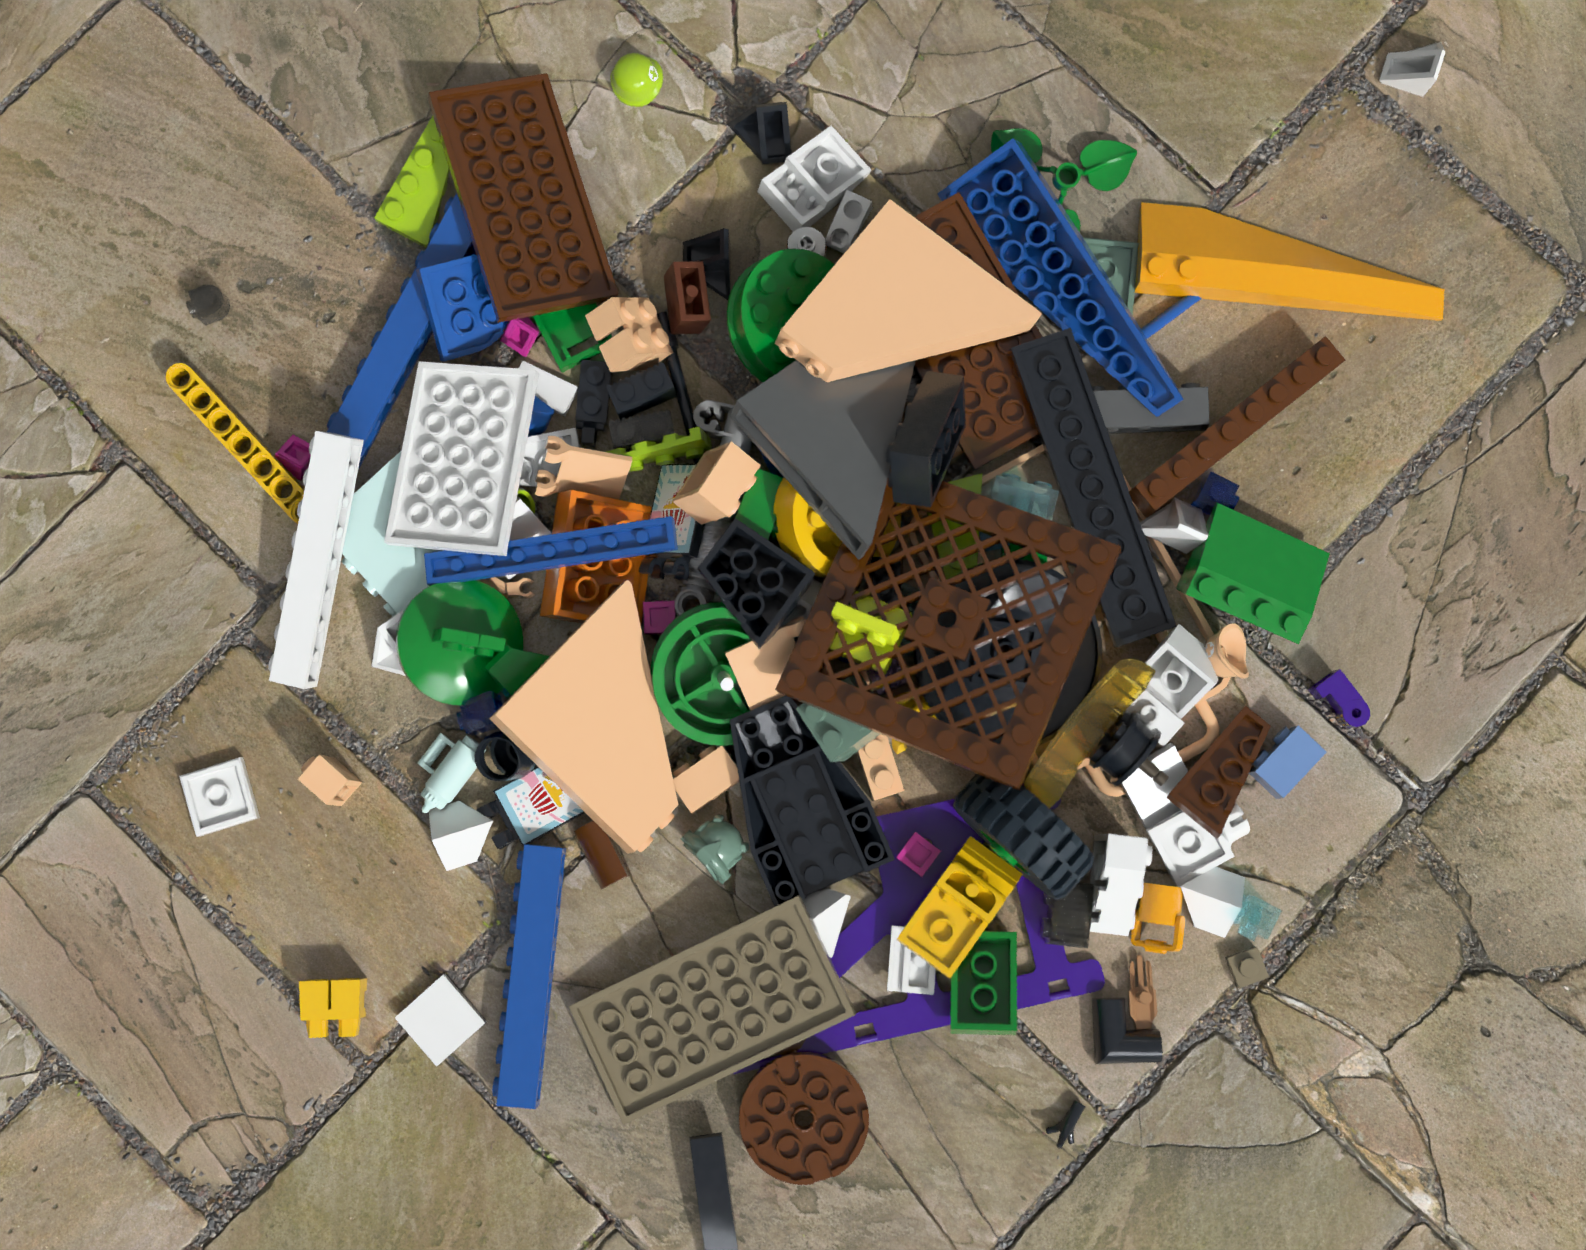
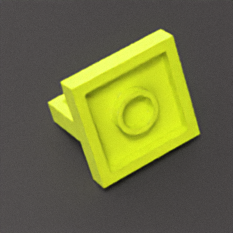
(880, 633)

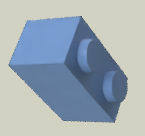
(1286, 761)

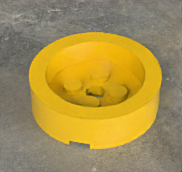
(807, 536)

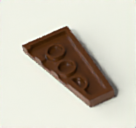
(1217, 778)

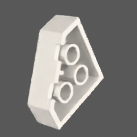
(1117, 881)

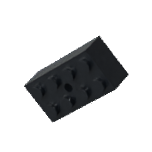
(927, 439)

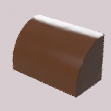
(601, 854)

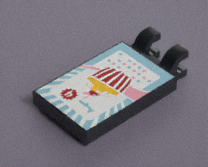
(688, 530)
(530, 809)

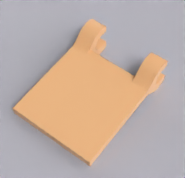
(582, 471)
(761, 669)

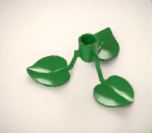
(1103, 161)

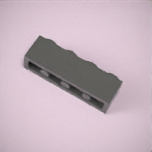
(1128, 415)

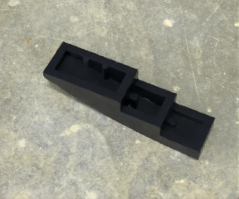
(713, 1192)

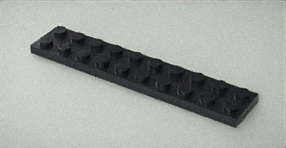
(1092, 481)

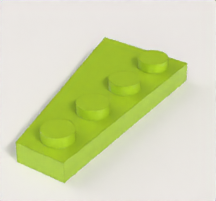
(417, 192)
(670, 448)

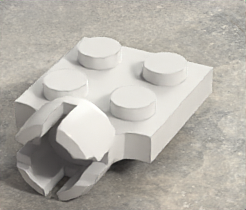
(1192, 850)

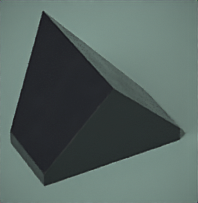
(765, 131)
(714, 252)

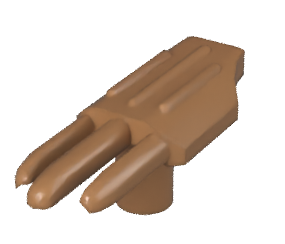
(1142, 998)

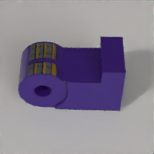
(1343, 697)

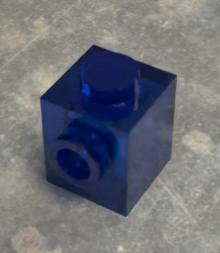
(1215, 489)

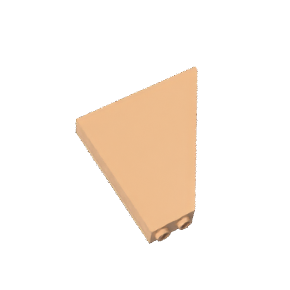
(897, 301)
(597, 724)

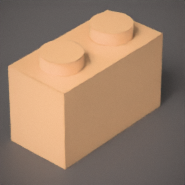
(329, 779)
(706, 779)

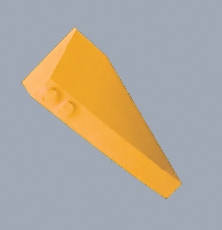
(1233, 261)

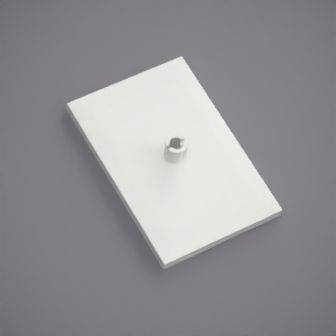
(462, 458)

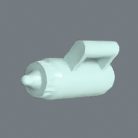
(450, 774)

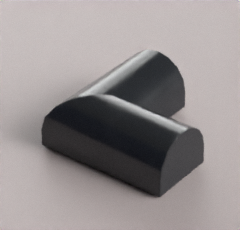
(1114, 1042)

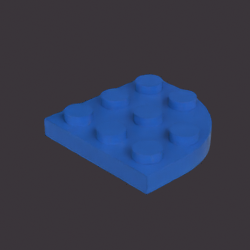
(459, 307)

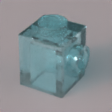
(1256, 918)

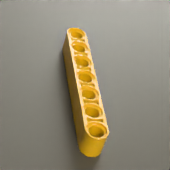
(234, 436)

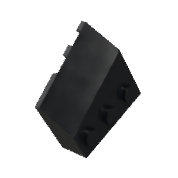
(755, 580)

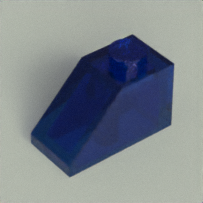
(477, 711)

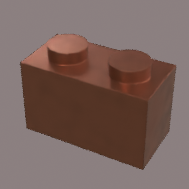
(687, 298)

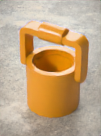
(1160, 906)

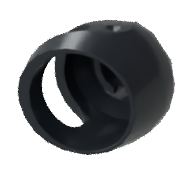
(505, 756)

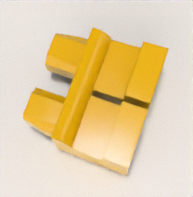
(332, 1000)

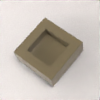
(1247, 967)

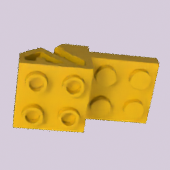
(959, 907)

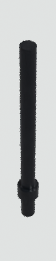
(678, 378)

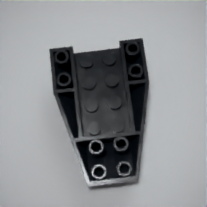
(800, 809)

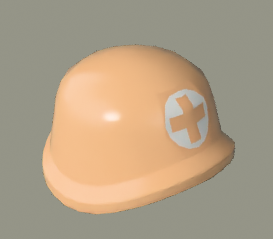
(1228, 652)

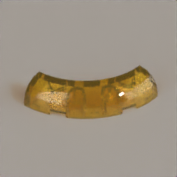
(1086, 728)

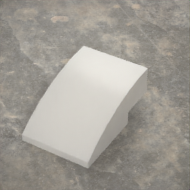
(813, 179)

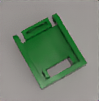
(566, 330)

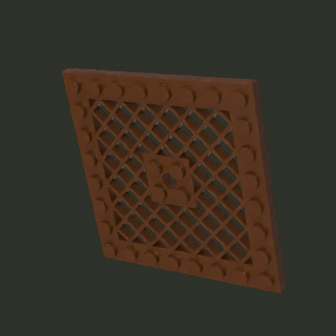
(1012, 757)

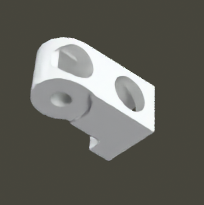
(848, 221)

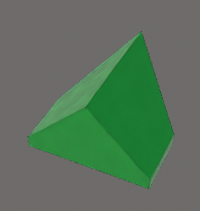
(513, 668)

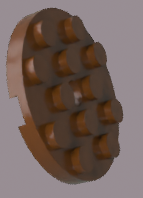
(811, 1151)

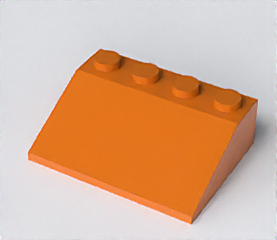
(579, 590)

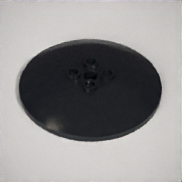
(1079, 682)

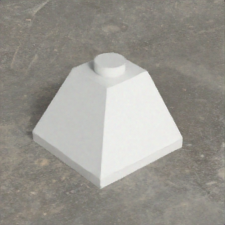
(1181, 671)

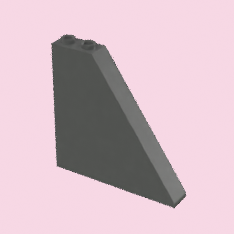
(830, 440)

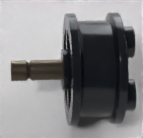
(1127, 749)

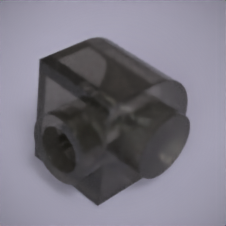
(208, 304)

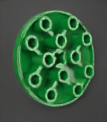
(451, 637)

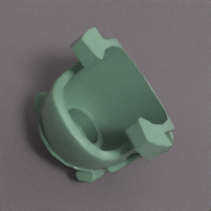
(716, 846)

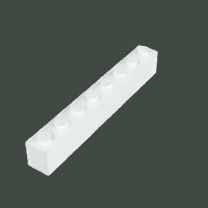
(315, 559)

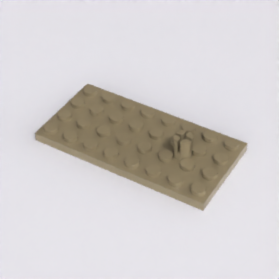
(712, 1009)

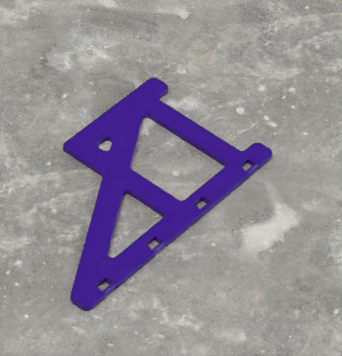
(896, 906)

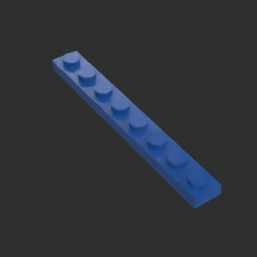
(555, 551)

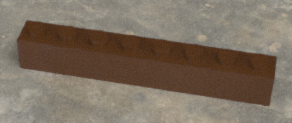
(1235, 427)

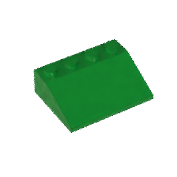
(1256, 573)

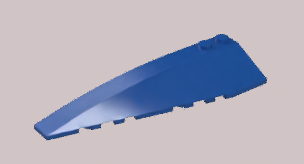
(1059, 271)

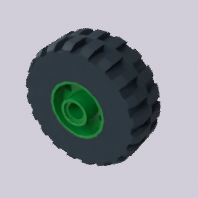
(1025, 834)

